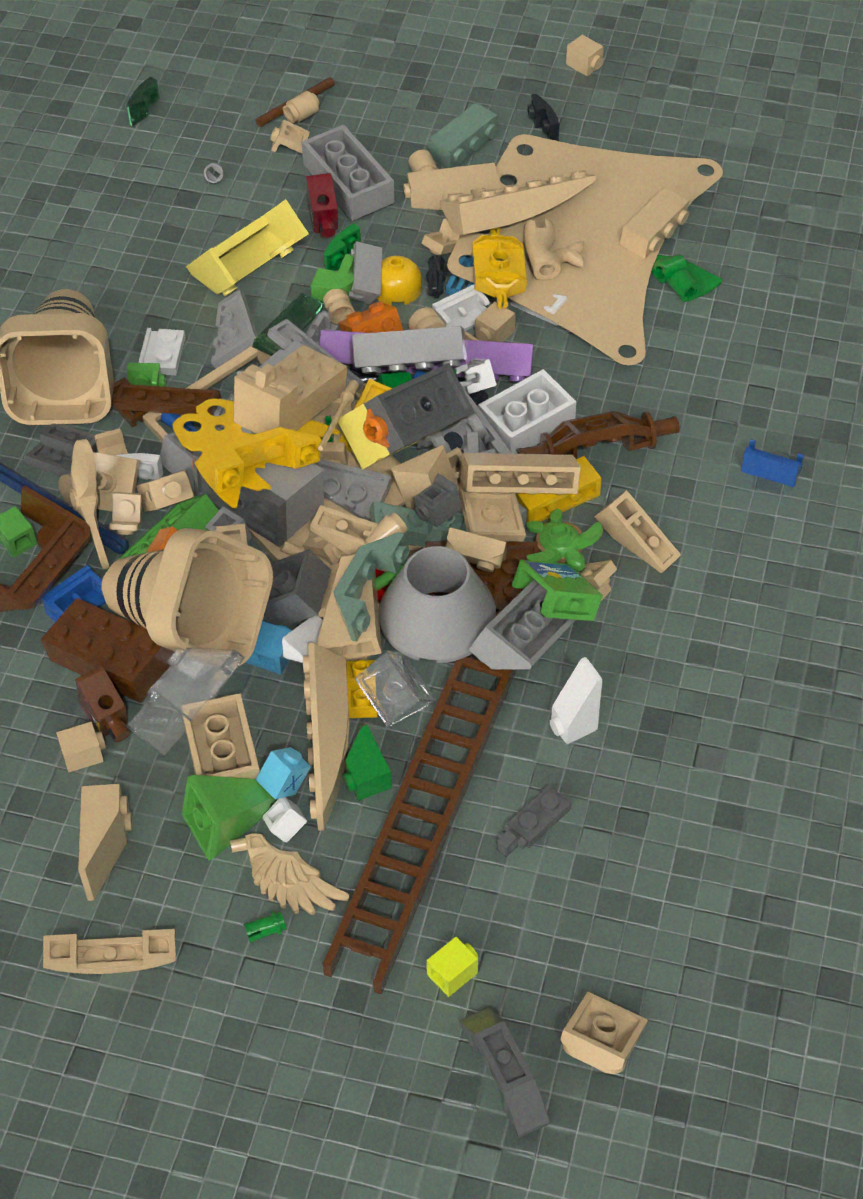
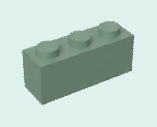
(463, 136)

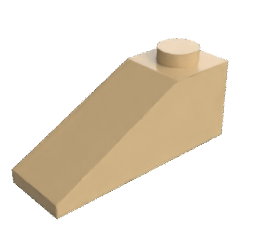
(342, 529)
(637, 532)

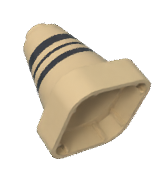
(56, 363)
(194, 591)

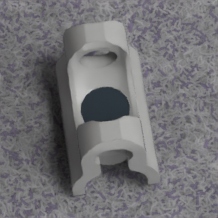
(455, 434)

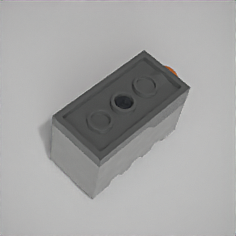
(278, 511)

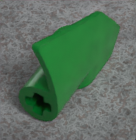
(684, 277)

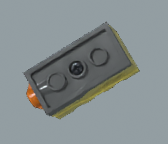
(405, 415)

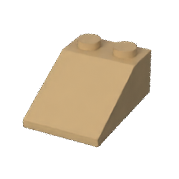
(102, 833)

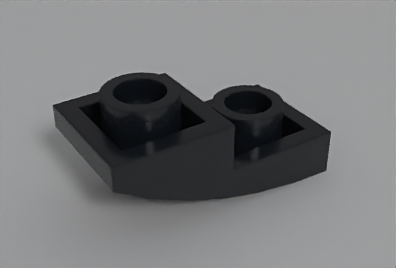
(543, 117)

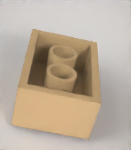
(222, 740)

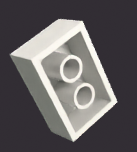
(528, 410)

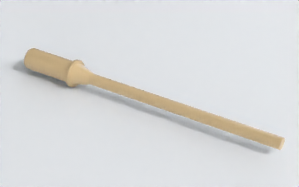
(347, 397)

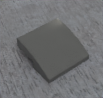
(56, 449)

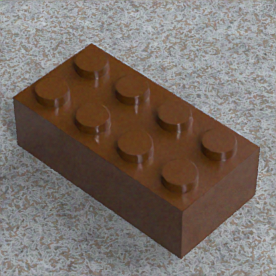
(95, 638)

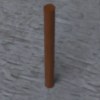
(278, 111)

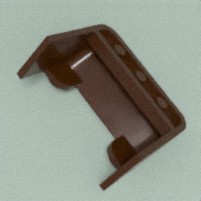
(61, 542)

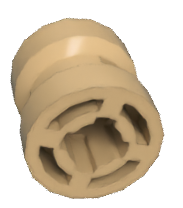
(338, 305)

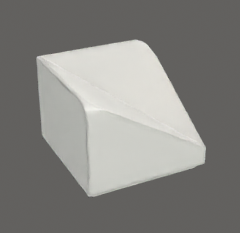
(284, 819)

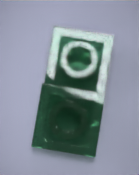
(141, 99)

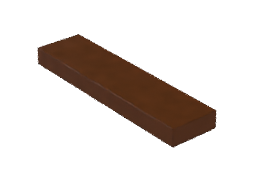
(162, 399)

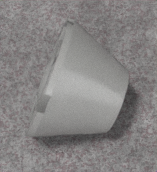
(436, 625)

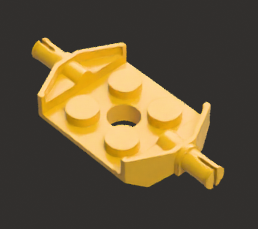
(498, 277)

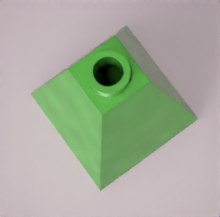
(222, 809)

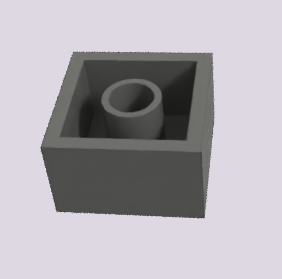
(296, 588)

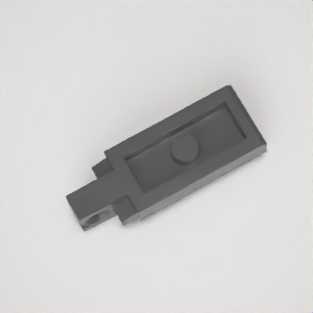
(533, 820)

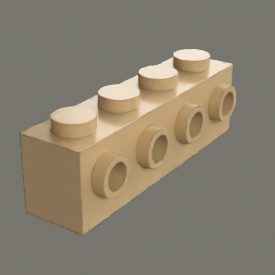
(520, 473)

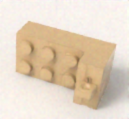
(287, 392)

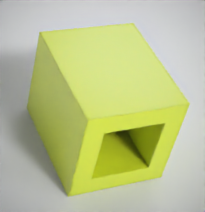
(453, 966)

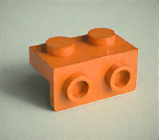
(378, 318)

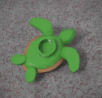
(562, 541)

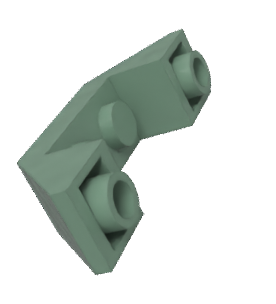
(381, 554)

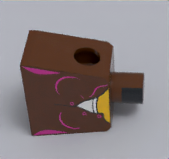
(102, 704)

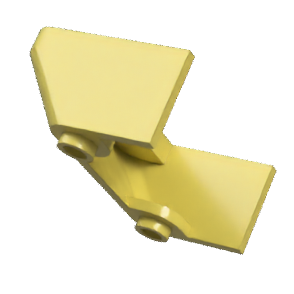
(248, 249)

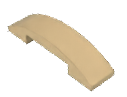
(110, 954)

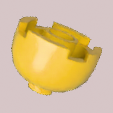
(399, 280)

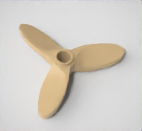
(80, 492)

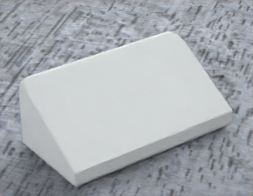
(296, 642)

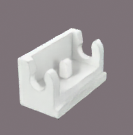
(461, 308)
(477, 375)

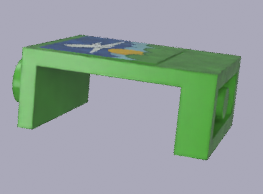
(567, 591)

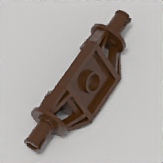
(603, 426)

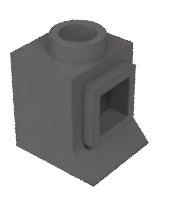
(438, 501)

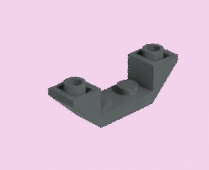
(509, 1069)

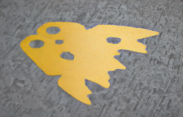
(213, 443)

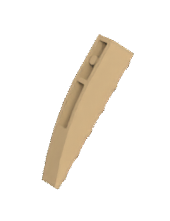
(510, 204)
(328, 705)

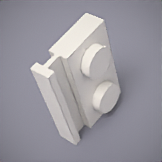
(164, 348)

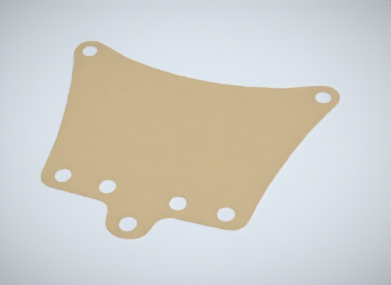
(610, 290)

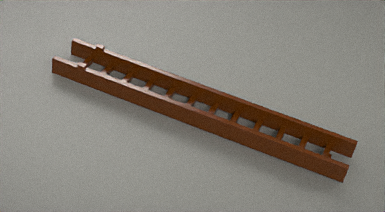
(401, 807)

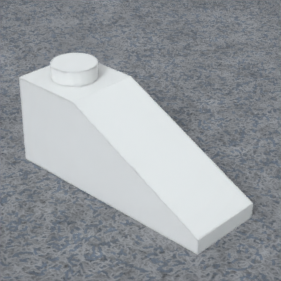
(578, 704)

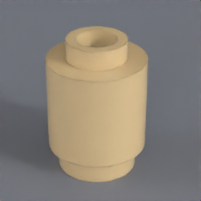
(301, 107)
(422, 161)

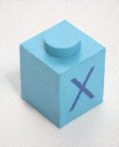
(283, 772)

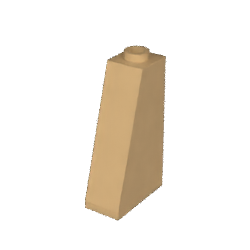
(427, 187)
(333, 630)

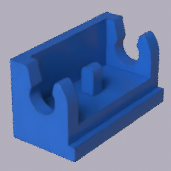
(771, 466)
(81, 585)

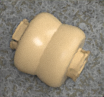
(424, 319)

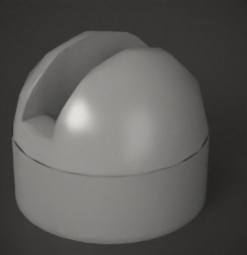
(209, 176)

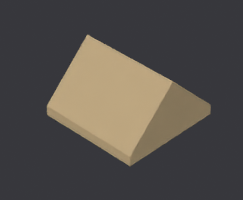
(421, 472)

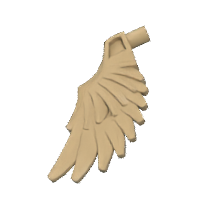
(287, 876)

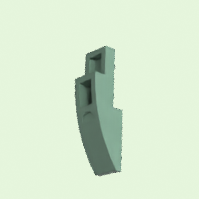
(418, 530)

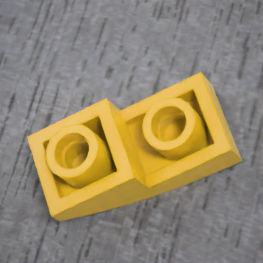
(358, 703)

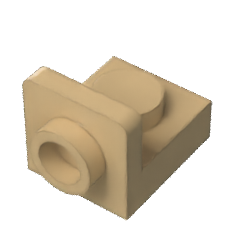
(289, 136)
(111, 443)
(126, 512)

